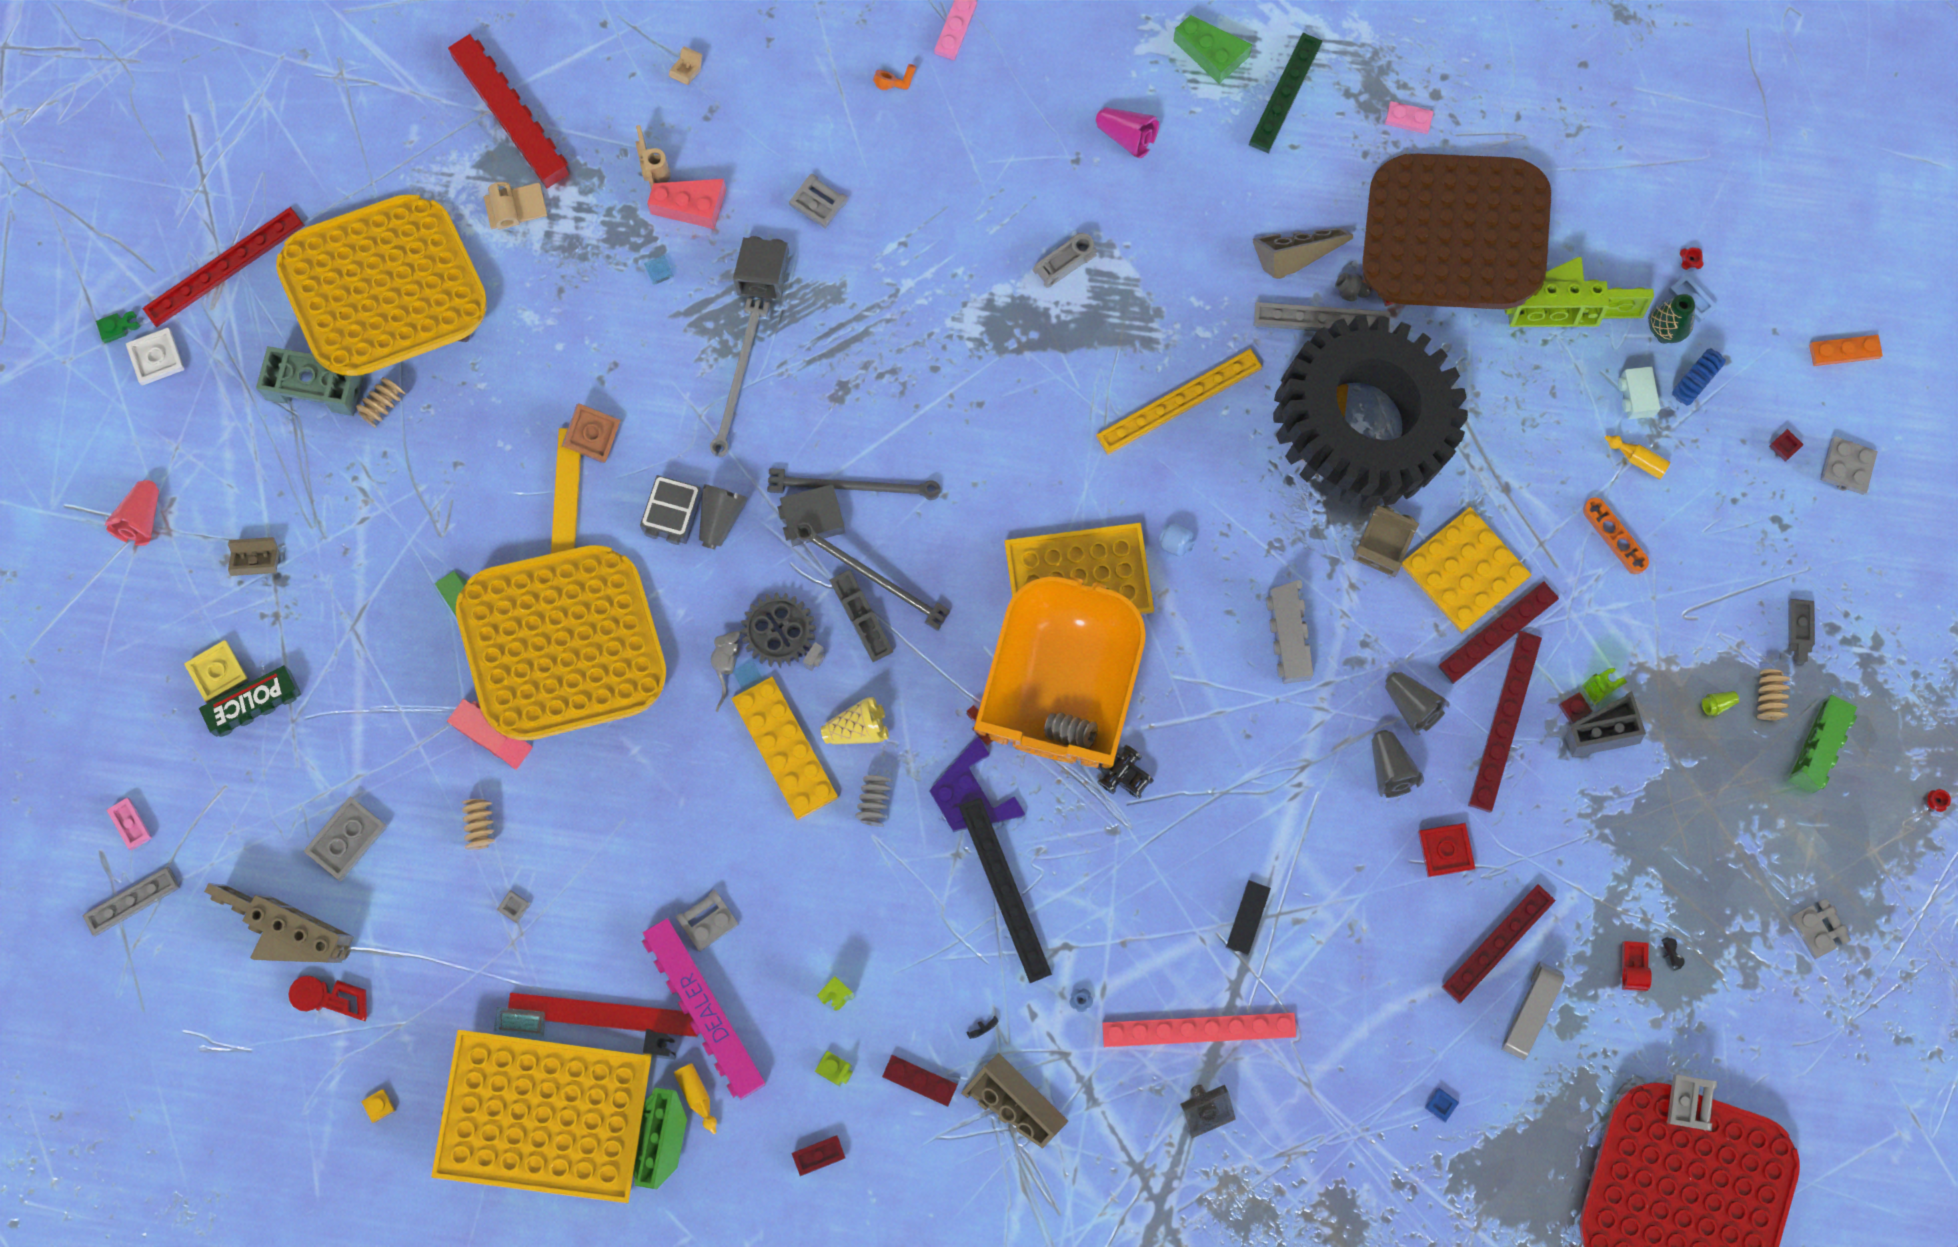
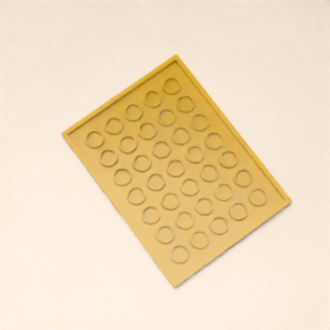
(541, 1117)

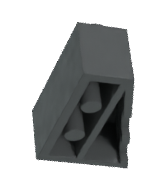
(1607, 729)

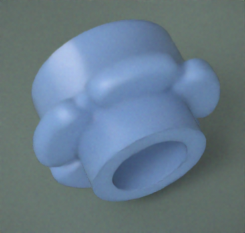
(1081, 1006)

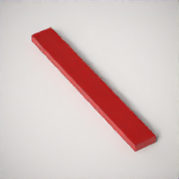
(223, 267)
(605, 1014)

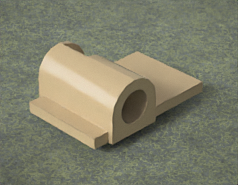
(653, 167)
(512, 206)

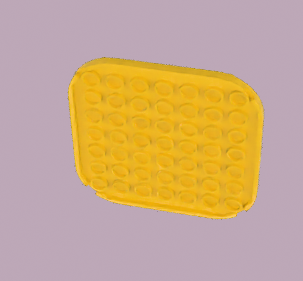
(381, 285)
(560, 642)

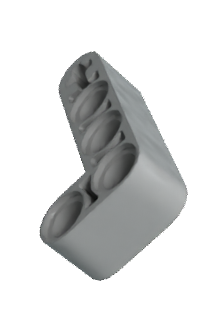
(1534, 1010)

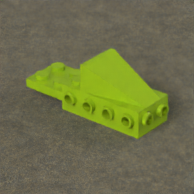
(1568, 297)

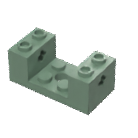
(282, 376)

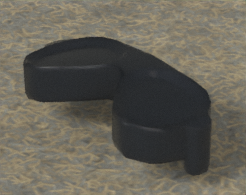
(1676, 960)
(983, 1029)

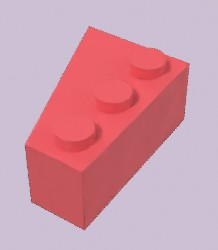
(688, 201)
(471, 722)

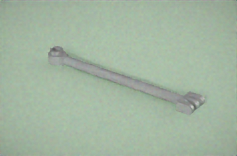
(755, 312)

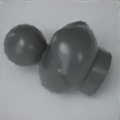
(1351, 286)

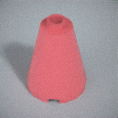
(135, 514)

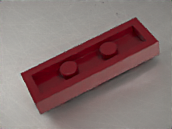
(919, 1080)

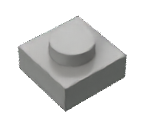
(814, 657)

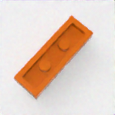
(1845, 350)

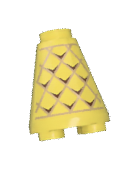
(857, 725)

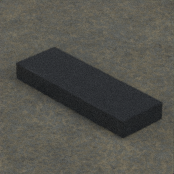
(1248, 918)

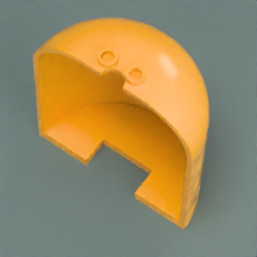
(1068, 654)

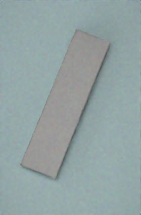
(131, 901)

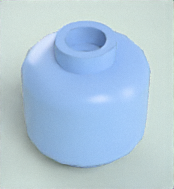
(1177, 539)

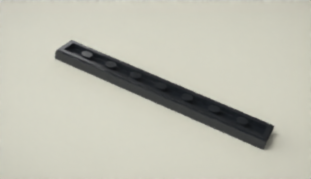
(1005, 890)

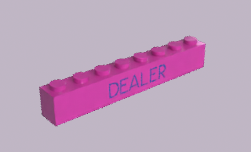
(704, 1010)

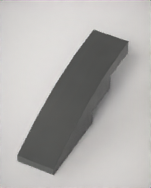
(861, 615)

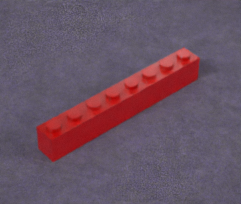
(508, 111)

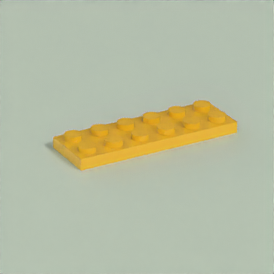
(784, 748)

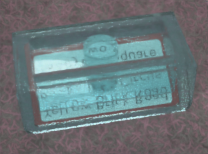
(519, 1022)

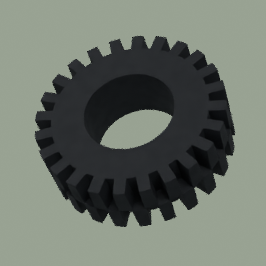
(1403, 373)

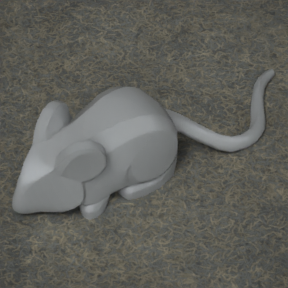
(724, 659)

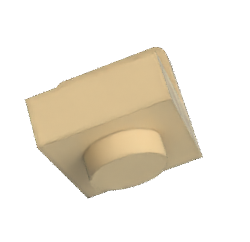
(687, 66)

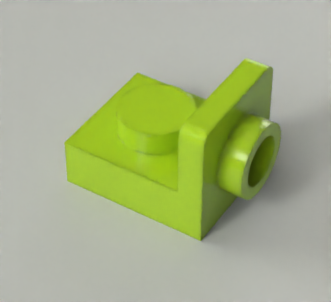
(834, 1069)

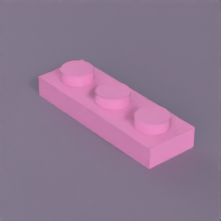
(955, 28)

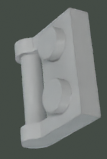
(813, 205)
(712, 926)
(1684, 1102)

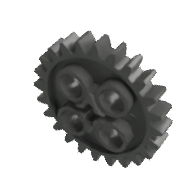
(795, 619)

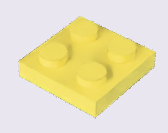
(216, 671)

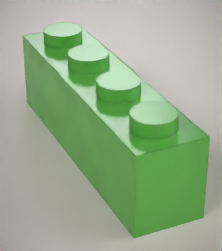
(1823, 744)

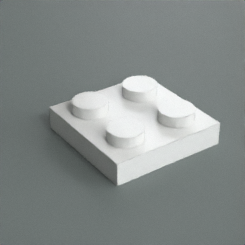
(155, 356)

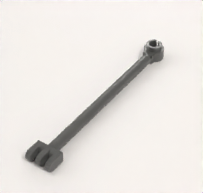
(782, 481)
(932, 613)

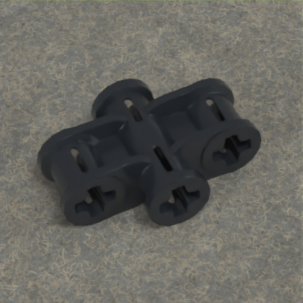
(1126, 774)

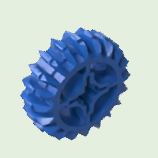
(1698, 377)

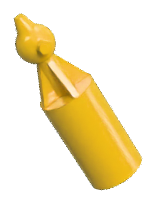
(1640, 456)
(696, 1095)

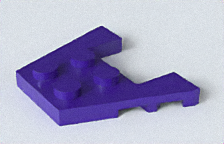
(960, 787)

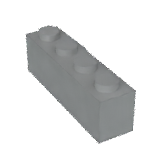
(1290, 633)

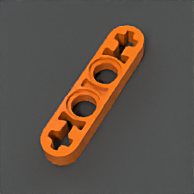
(1612, 537)

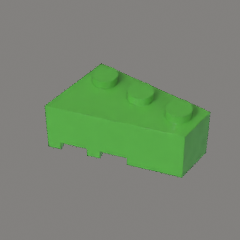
(1211, 47)

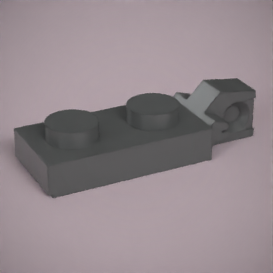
(1801, 628)

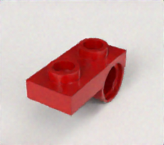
(1635, 969)

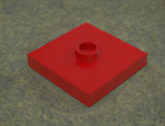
(1446, 850)

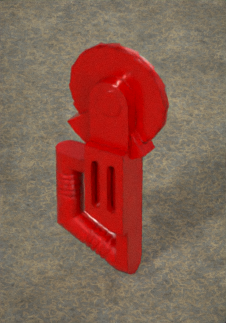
(310, 994)

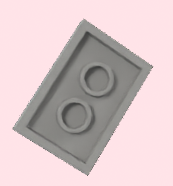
(345, 838)

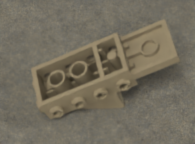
(286, 930)

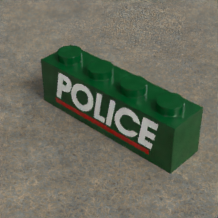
(250, 701)

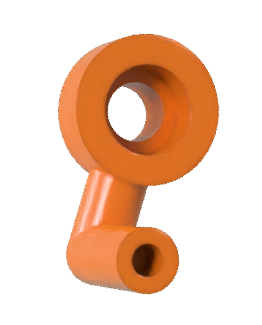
(885, 80)

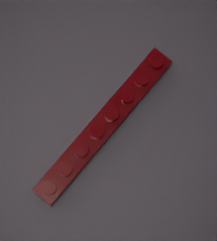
(1505, 721)

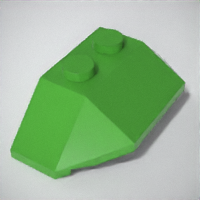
(659, 1138)

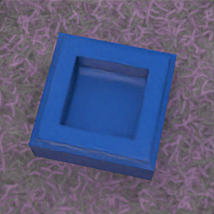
(1441, 1105)

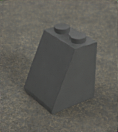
(761, 268)

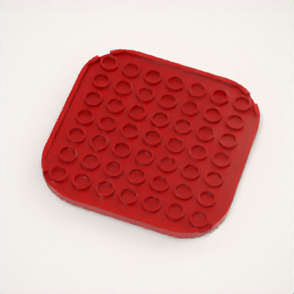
(1687, 1183)

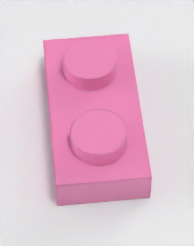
(1409, 117)
(129, 824)

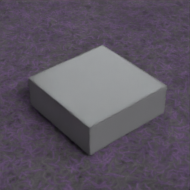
(513, 906)

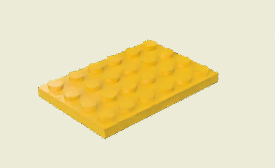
(1096, 555)

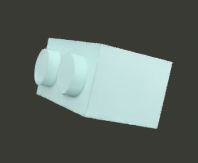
(1639, 393)

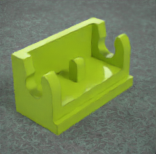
(836, 992)

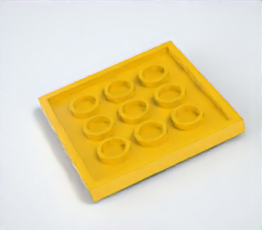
(1466, 569)

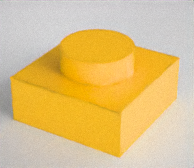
(378, 1106)

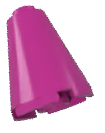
(1129, 129)

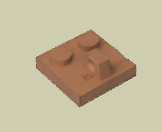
(591, 433)

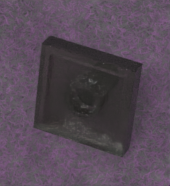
(1207, 1110)

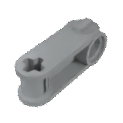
(1065, 259)

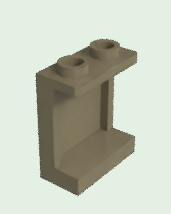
(1386, 540)

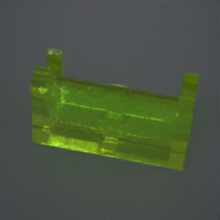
(1600, 687)

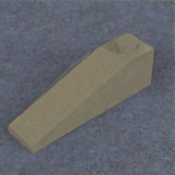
(1290, 254)

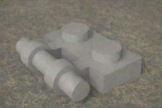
(1814, 932)

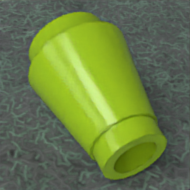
(1719, 702)

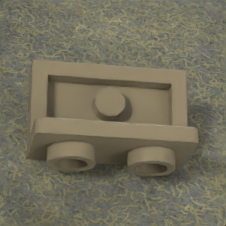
(253, 556)

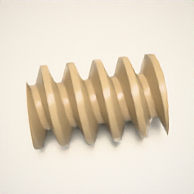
(379, 401)
(1772, 695)
(477, 824)

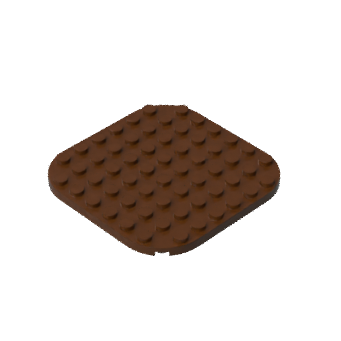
(1457, 231)

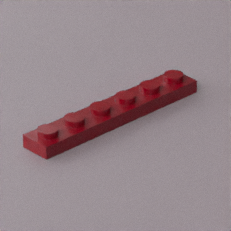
(1498, 632)
(1498, 943)

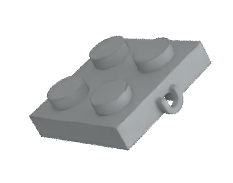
(1849, 465)

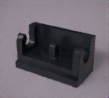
(655, 1045)

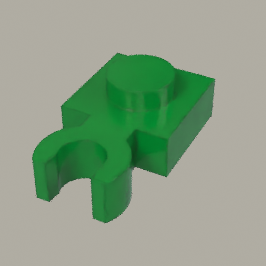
(114, 326)

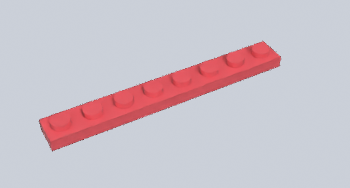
(1199, 1030)

